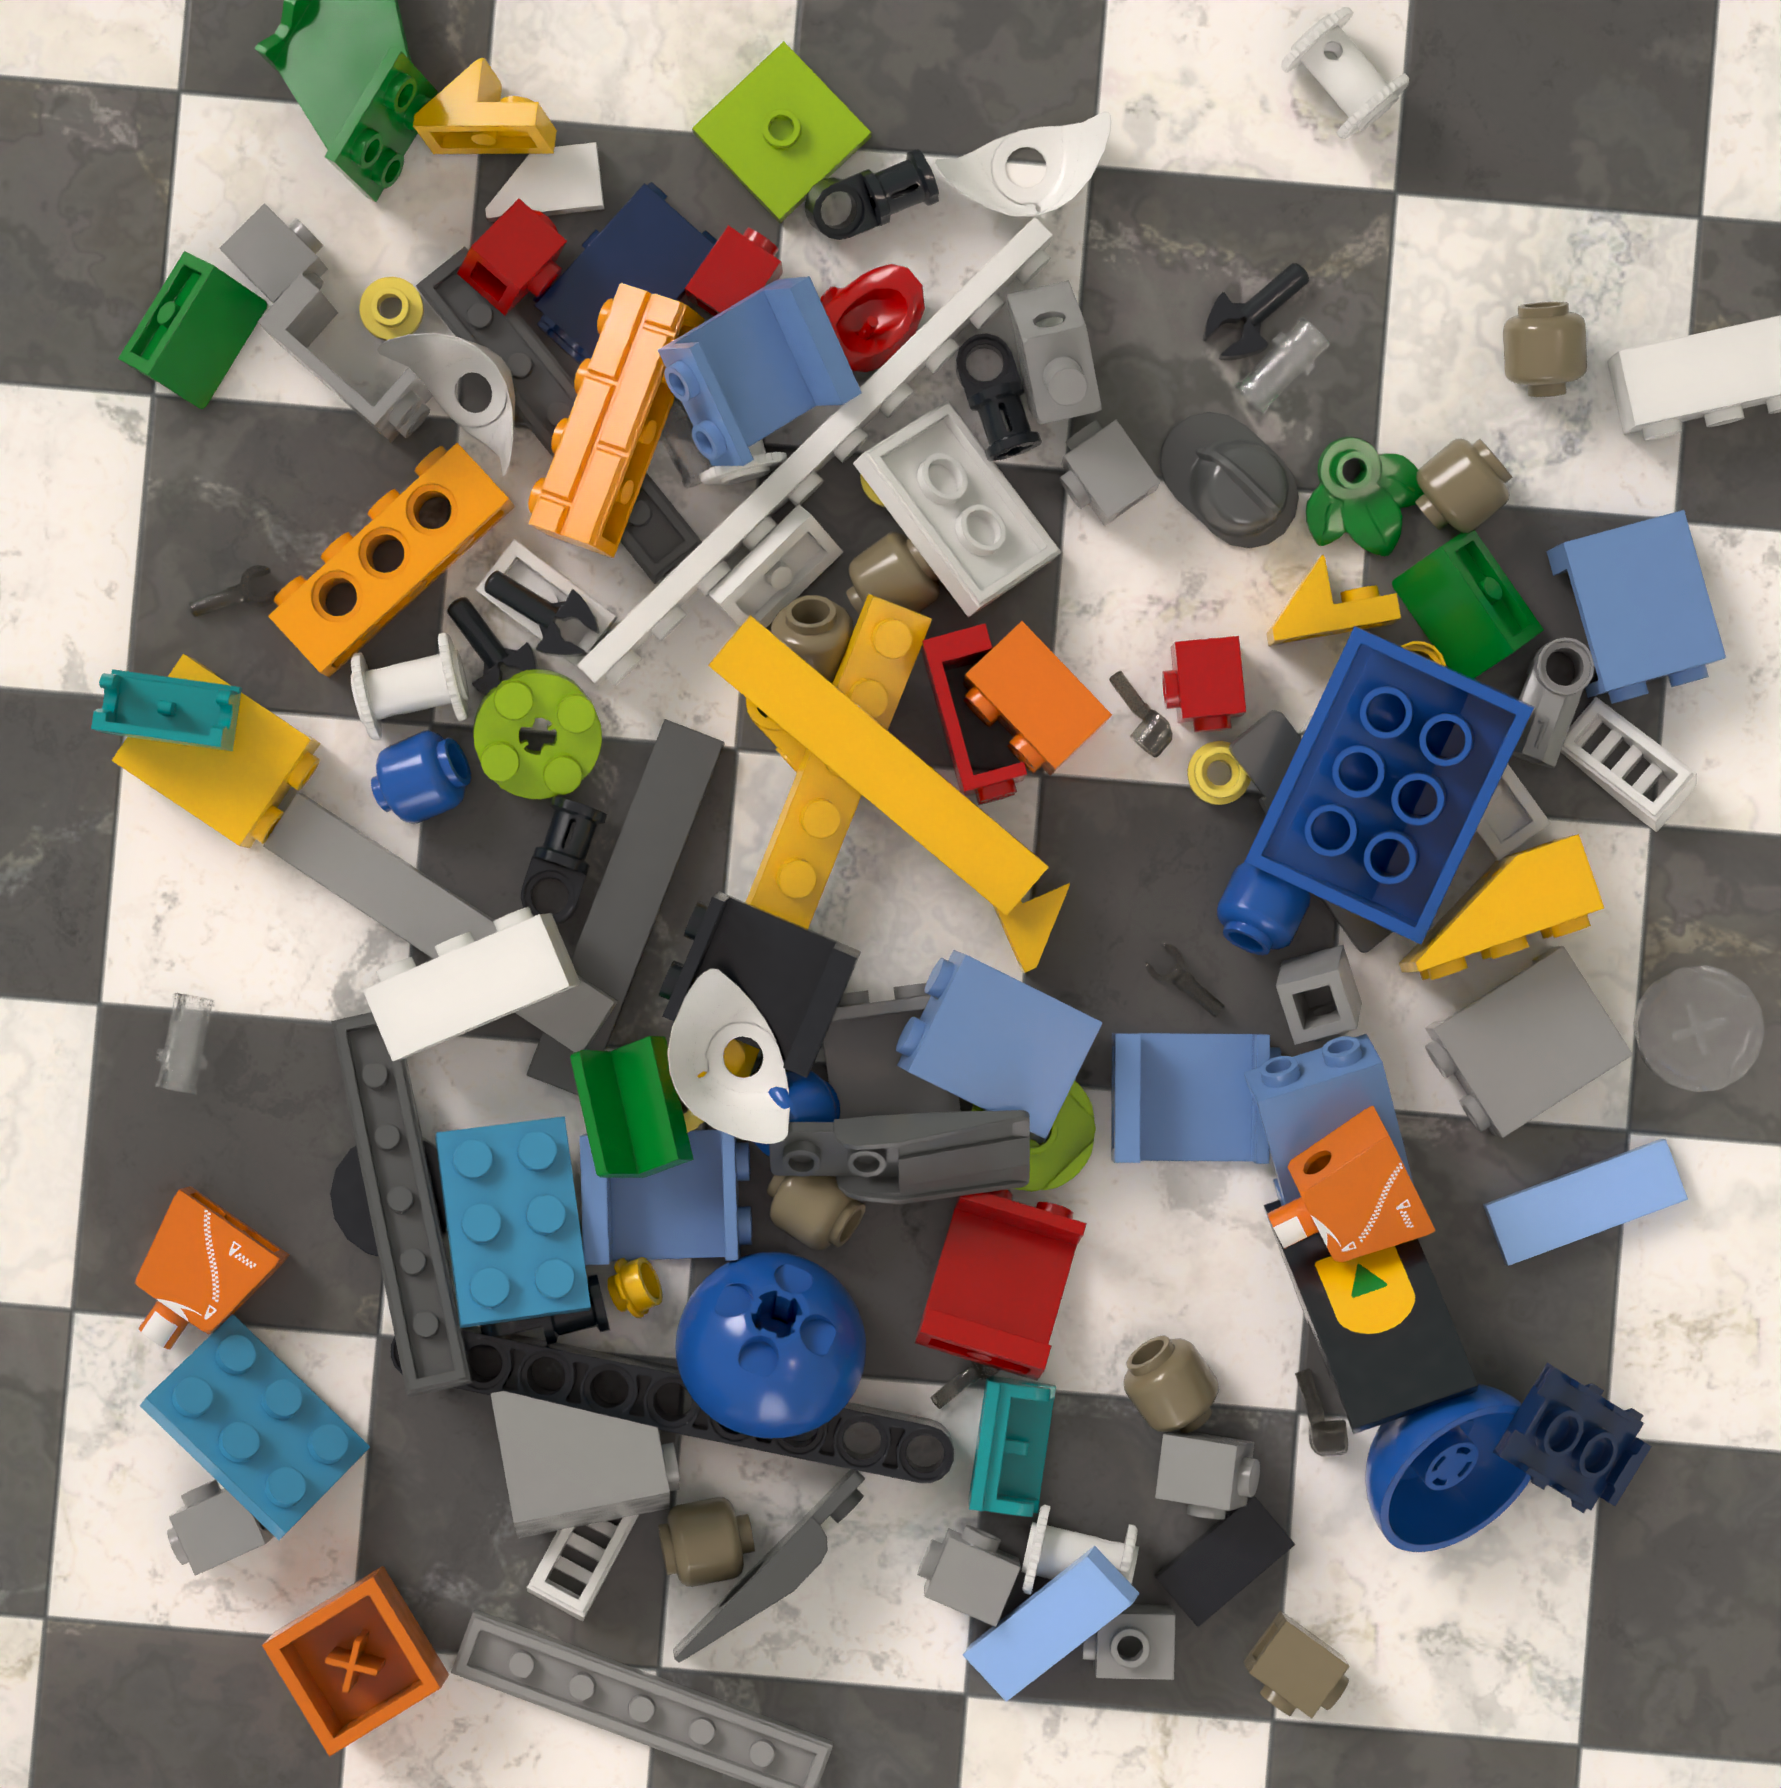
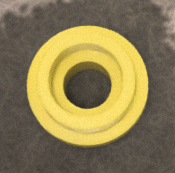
(406, 322)
(1204, 787)

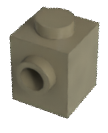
(1297, 1668)

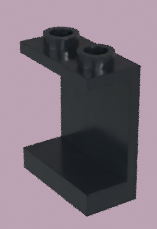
(779, 965)

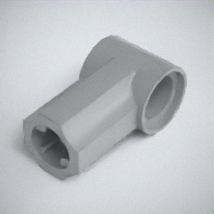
(1553, 703)

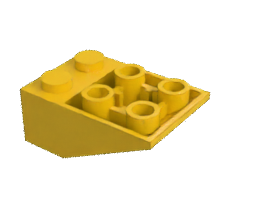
(1523, 893)

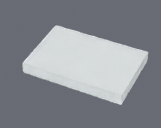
(957, 508)

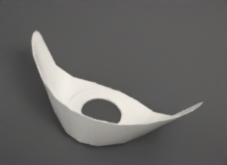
(1070, 159)
(441, 363)
(706, 1022)

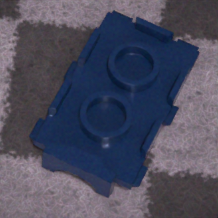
(640, 247)
(1574, 1440)

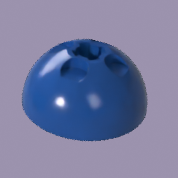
(776, 1375)
(1437, 1474)

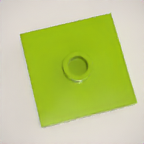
(781, 132)

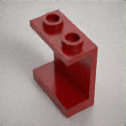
(945, 654)
(1000, 1282)

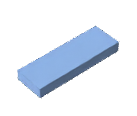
(1585, 1202)
(1051, 1623)

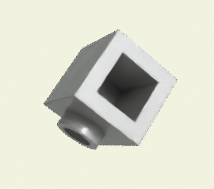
(274, 253)
(1106, 471)
(1319, 995)
(1207, 1473)
(213, 1528)
(969, 1573)
(1135, 1644)

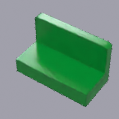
(194, 330)
(1467, 605)
(631, 1109)

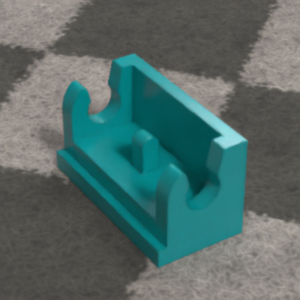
(168, 709)
(1011, 1446)

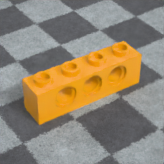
(381, 596)

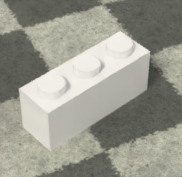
(1697, 378)
(470, 983)

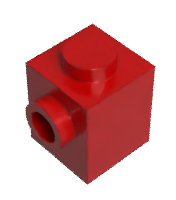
(514, 257)
(733, 270)
(1206, 683)

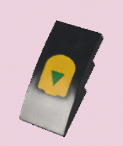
(1379, 1329)

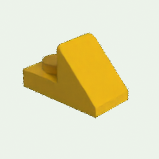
(474, 120)
(1313, 614)
(1030, 926)

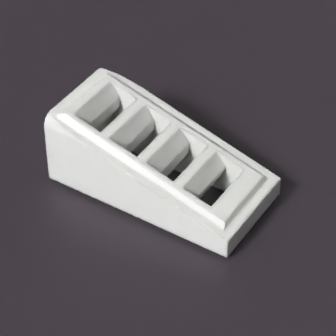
(1642, 746)
(563, 1598)

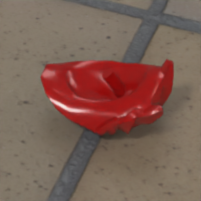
(875, 314)

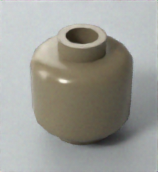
(1545, 348)
(1462, 486)
(893, 572)
(815, 631)
(814, 1210)
(1170, 1384)
(705, 1541)

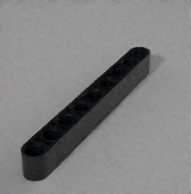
(641, 1406)

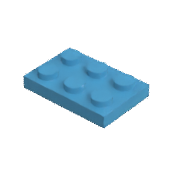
(512, 1222)
(255, 1426)

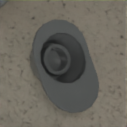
(1229, 479)

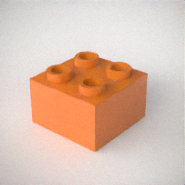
(1033, 700)
(356, 1661)

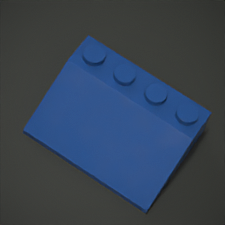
(1389, 784)

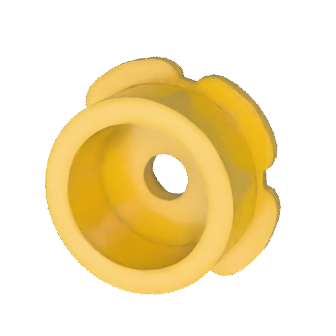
(635, 1286)

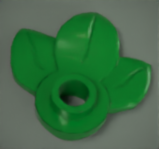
(1365, 506)

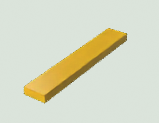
(878, 765)

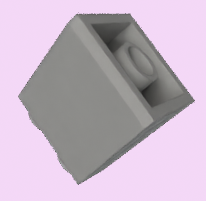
(578, 1465)

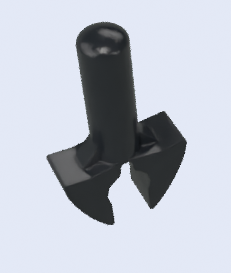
(1254, 312)
(543, 613)
(488, 646)

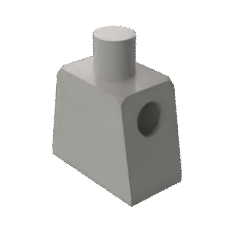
(1054, 359)

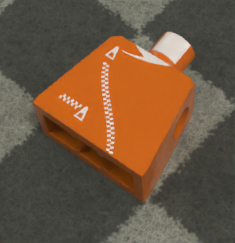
(1352, 1193)
(202, 1267)

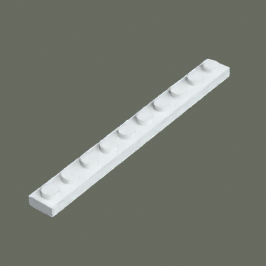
(838, 436)

